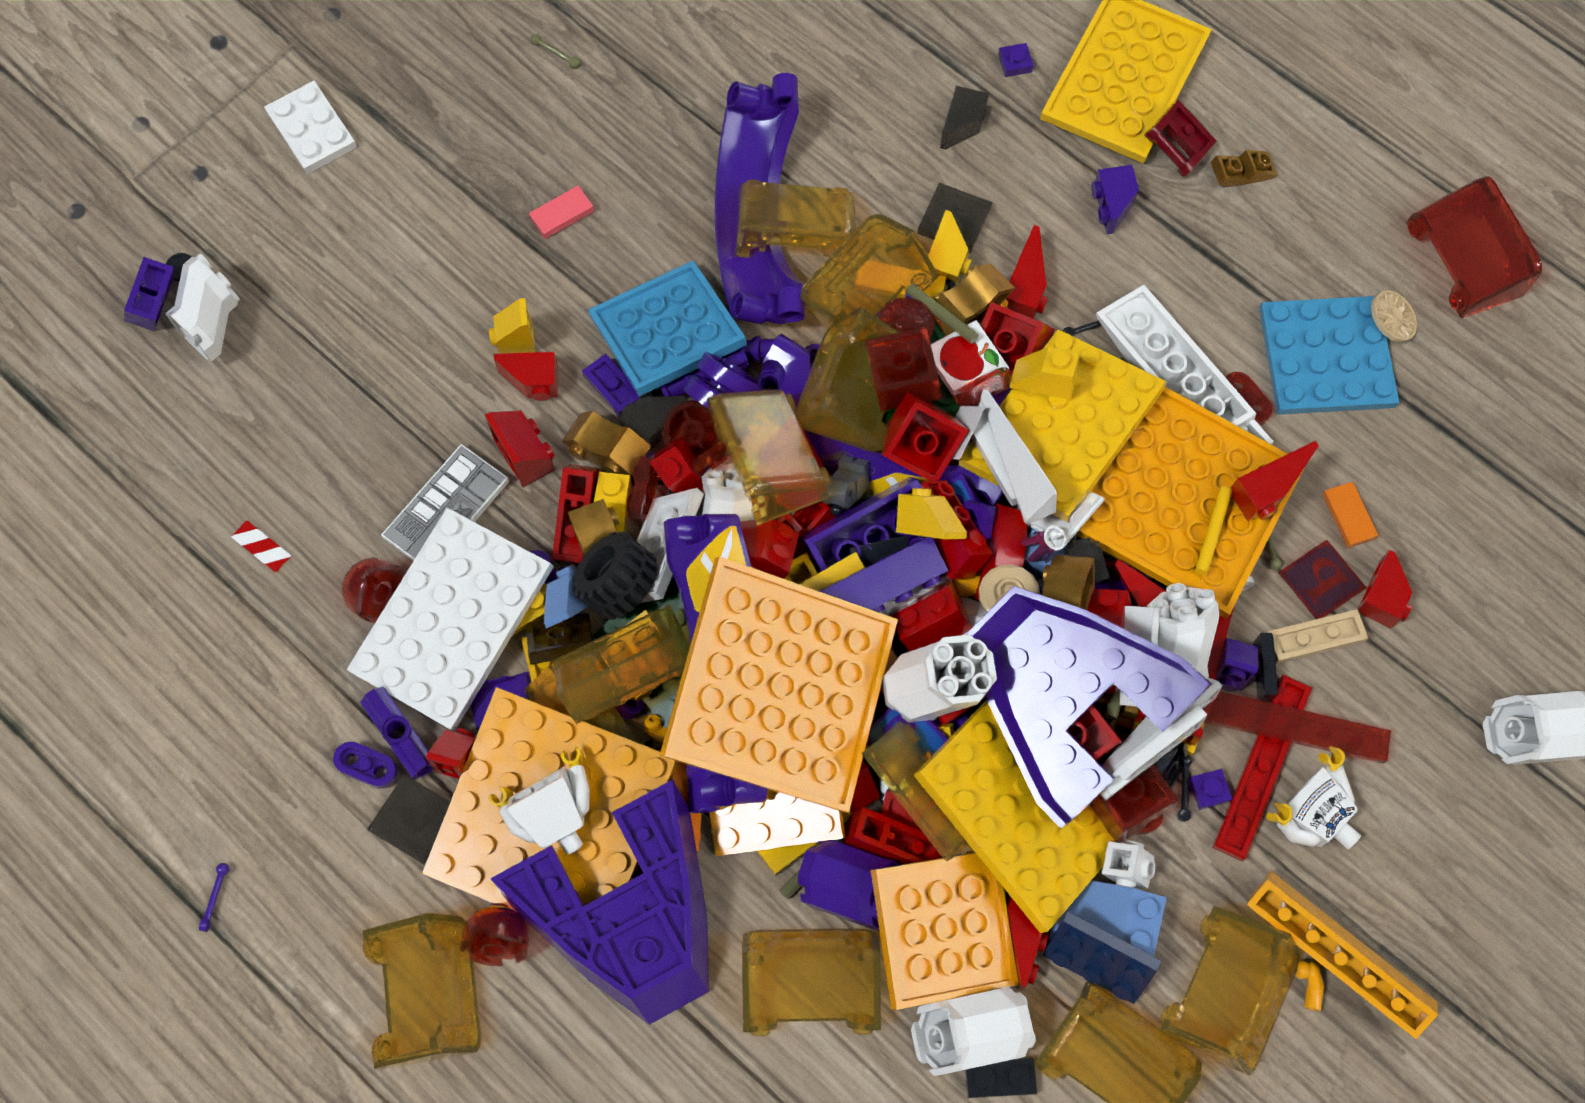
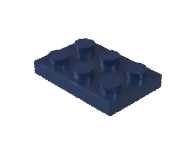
(1101, 958)

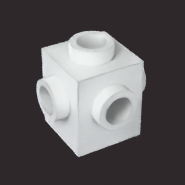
(1129, 864)

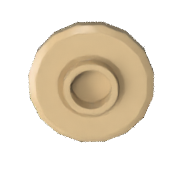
(1394, 316)
(1001, 580)

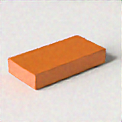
(1350, 515)

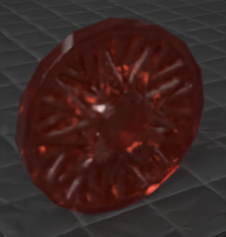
(907, 314)

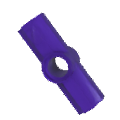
(387, 718)

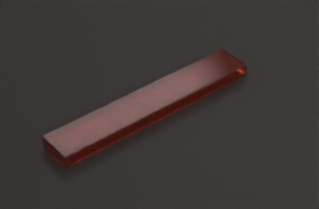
(1298, 726)

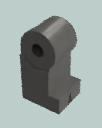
(848, 482)

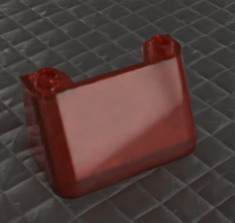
(1479, 246)

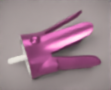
(1050, 540)

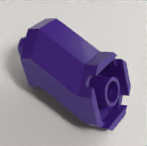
(840, 882)

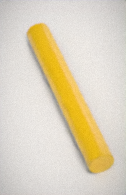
(1213, 530)

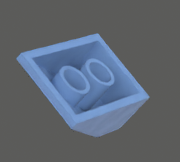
(1121, 911)

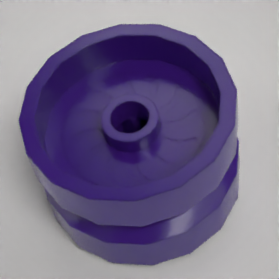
(723, 377)

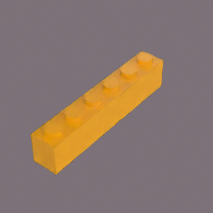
(1344, 955)

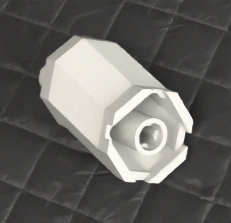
(203, 306)
(724, 492)
(1187, 623)
(939, 678)
(1537, 728)
(973, 1031)

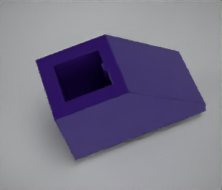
(1116, 194)
(1237, 665)

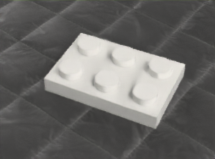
(310, 127)

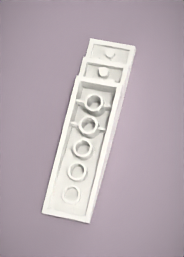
(1161, 347)

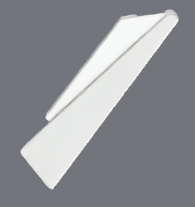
(1012, 463)
(1150, 744)

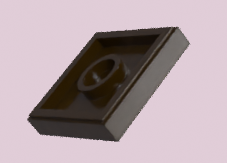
(553, 642)

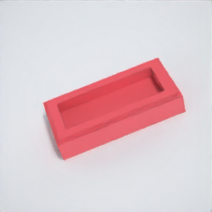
(561, 212)

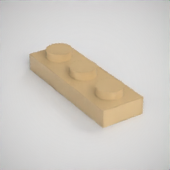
(1318, 636)

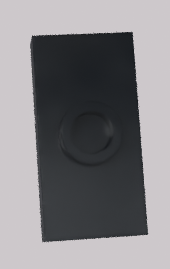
(1266, 674)

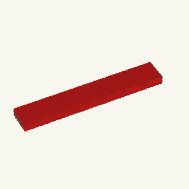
(1258, 779)

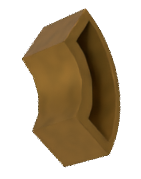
(973, 295)
(605, 443)
(593, 523)
(1070, 580)

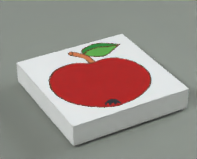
(961, 361)

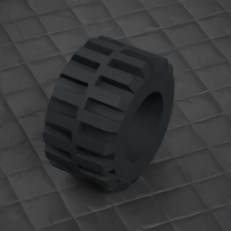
(615, 575)

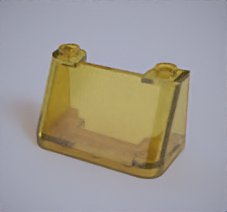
(792, 217)
(868, 271)
(840, 388)
(768, 452)
(811, 978)
(426, 990)
(1234, 990)
(1118, 1053)

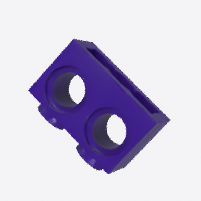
(149, 294)

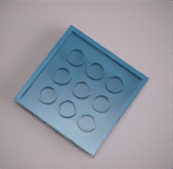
(666, 327)
(1327, 356)

